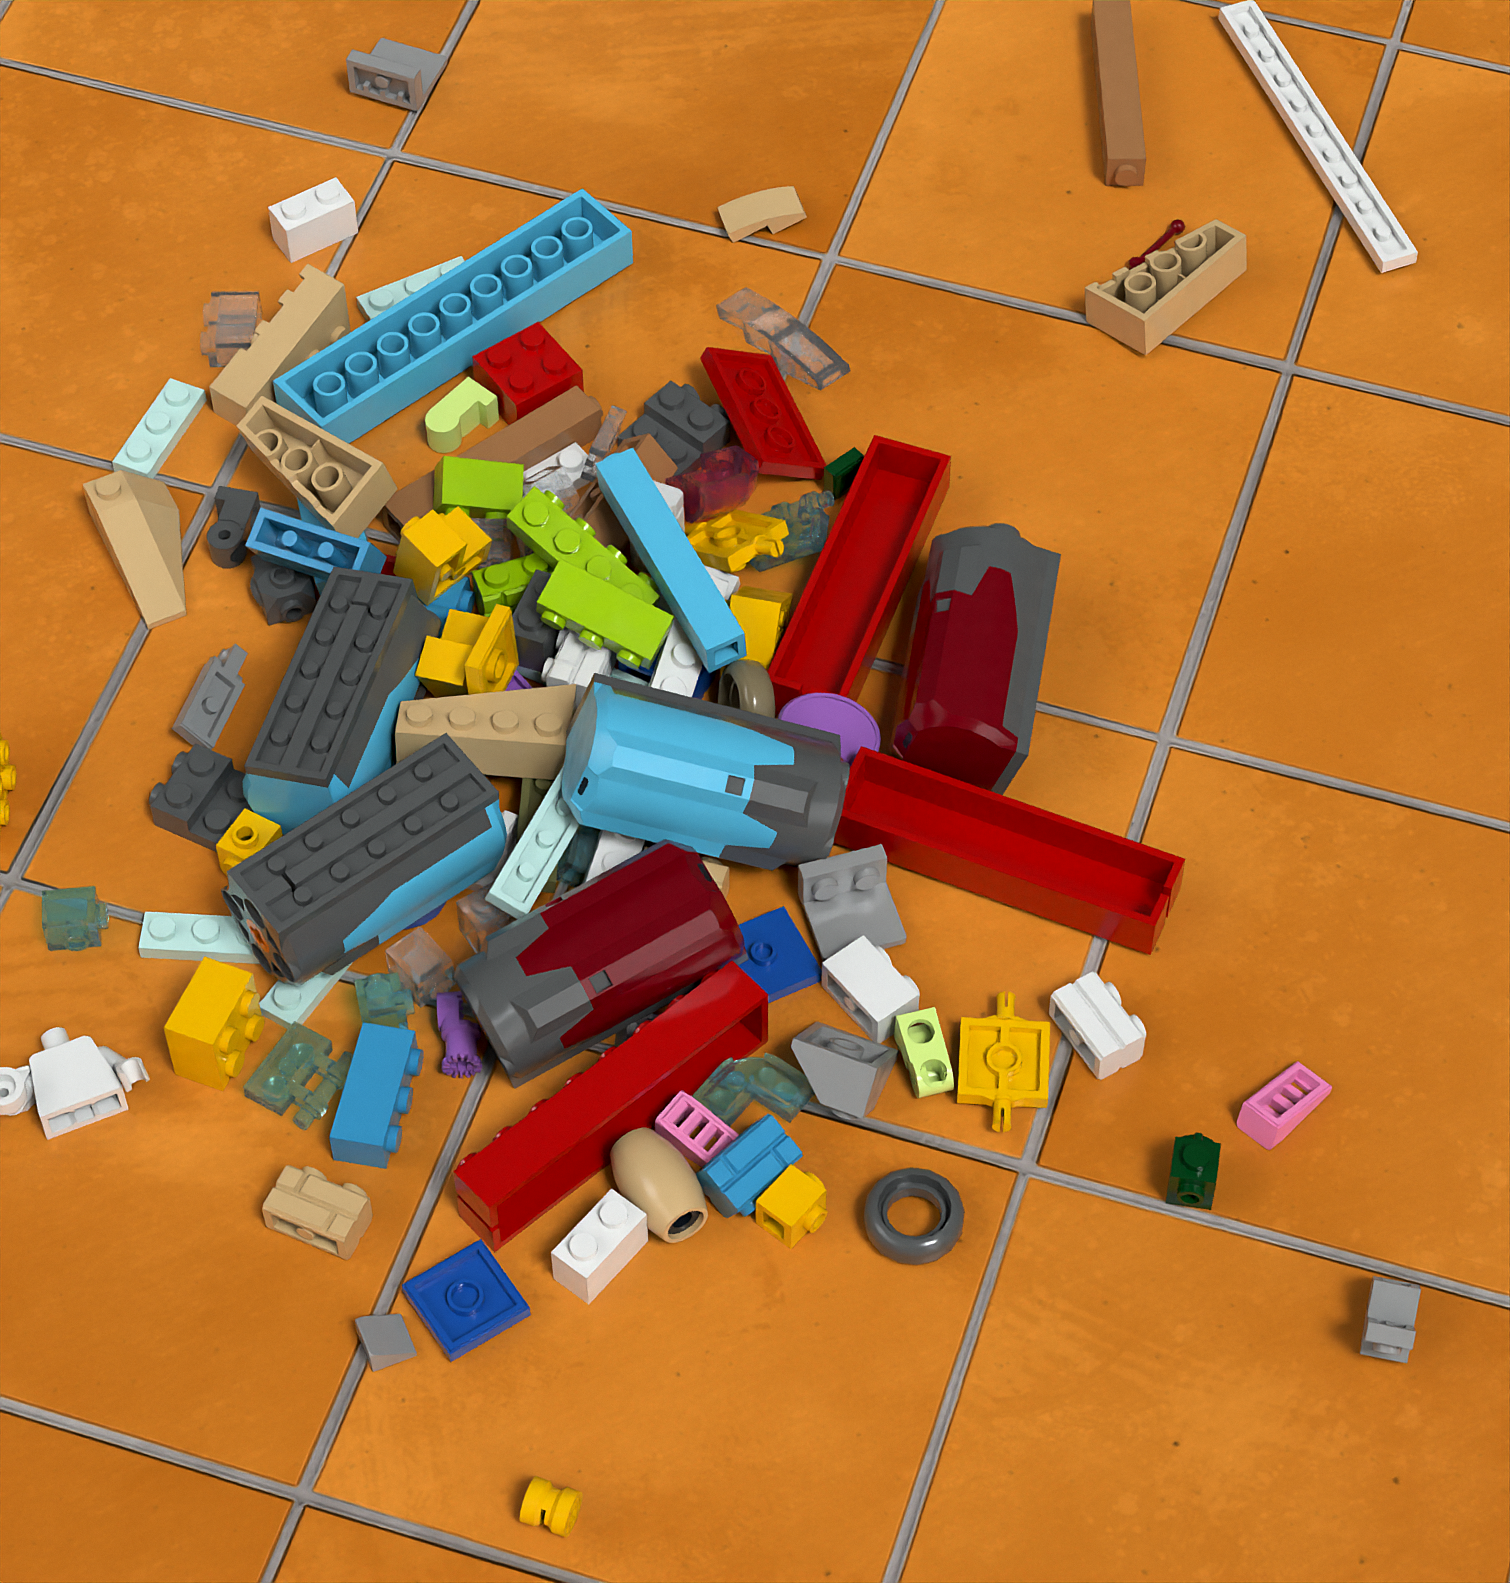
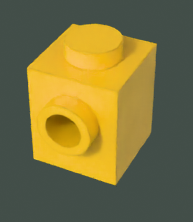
(244, 838)
(792, 1206)

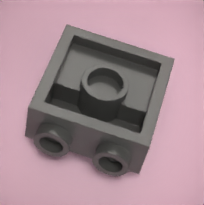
(682, 425)
(199, 797)

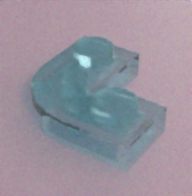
(764, 1079)

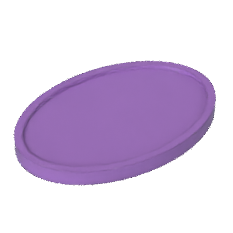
(838, 716)

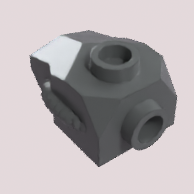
(281, 591)

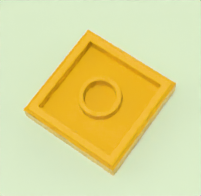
(493, 655)

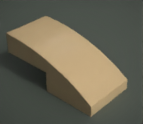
(771, 208)

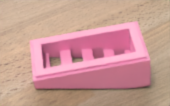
(696, 1115)
(1267, 1125)

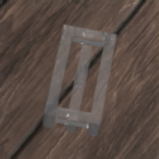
(603, 442)

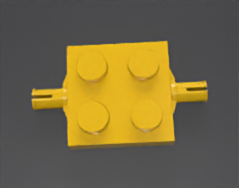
(735, 539)
(1003, 1062)

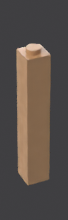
(1118, 93)
(527, 441)

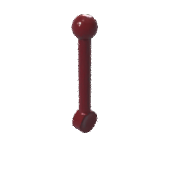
(1176, 227)

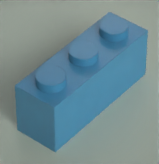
(309, 546)
(376, 1096)

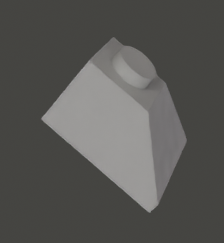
(844, 1068)

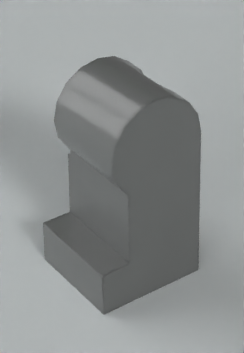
(236, 517)

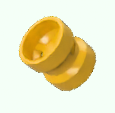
(551, 1506)

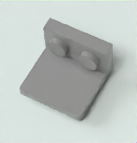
(395, 73)
(849, 899)

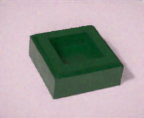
(841, 472)

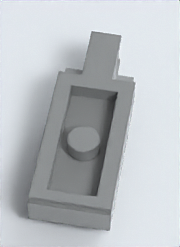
(212, 698)

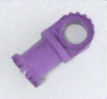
(459, 1035)

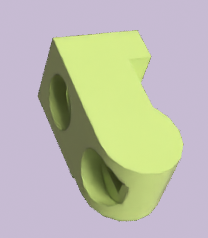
(459, 414)
(924, 1052)

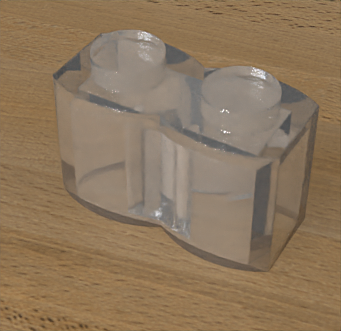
(230, 324)

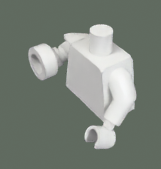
(70, 1083)

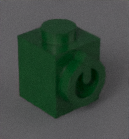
(1193, 1171)

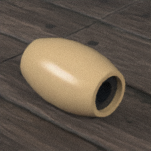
(659, 1183)

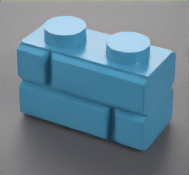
(748, 1167)

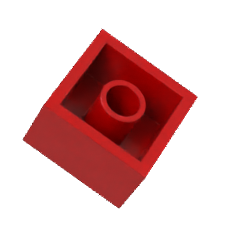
(526, 371)

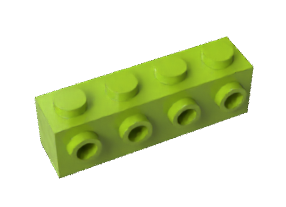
(554, 535)

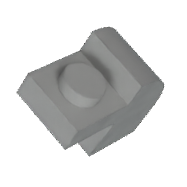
(1390, 1319)

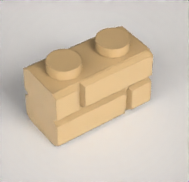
(318, 1210)

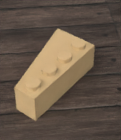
(1168, 288)
(303, 326)
(322, 471)
(498, 731)

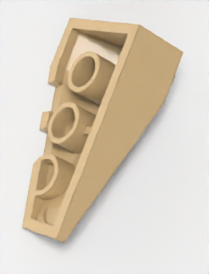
(144, 541)

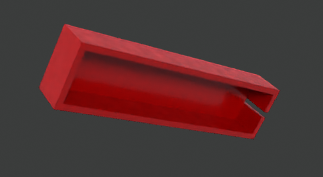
(861, 572)
(1009, 850)
(572, 1132)

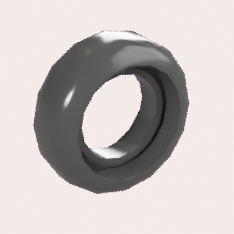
(907, 1248)

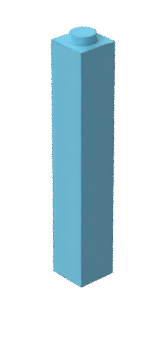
(671, 560)

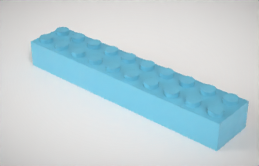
(456, 317)

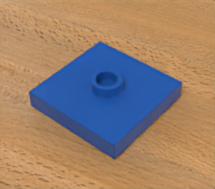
(778, 955)
(466, 1300)

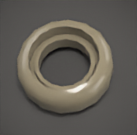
(747, 687)

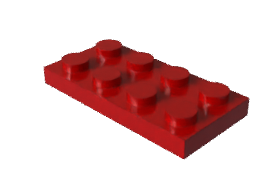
(763, 413)

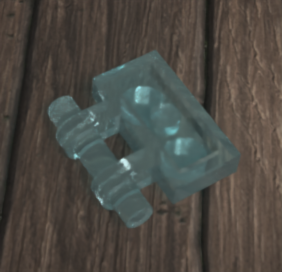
(806, 528)
(289, 1068)

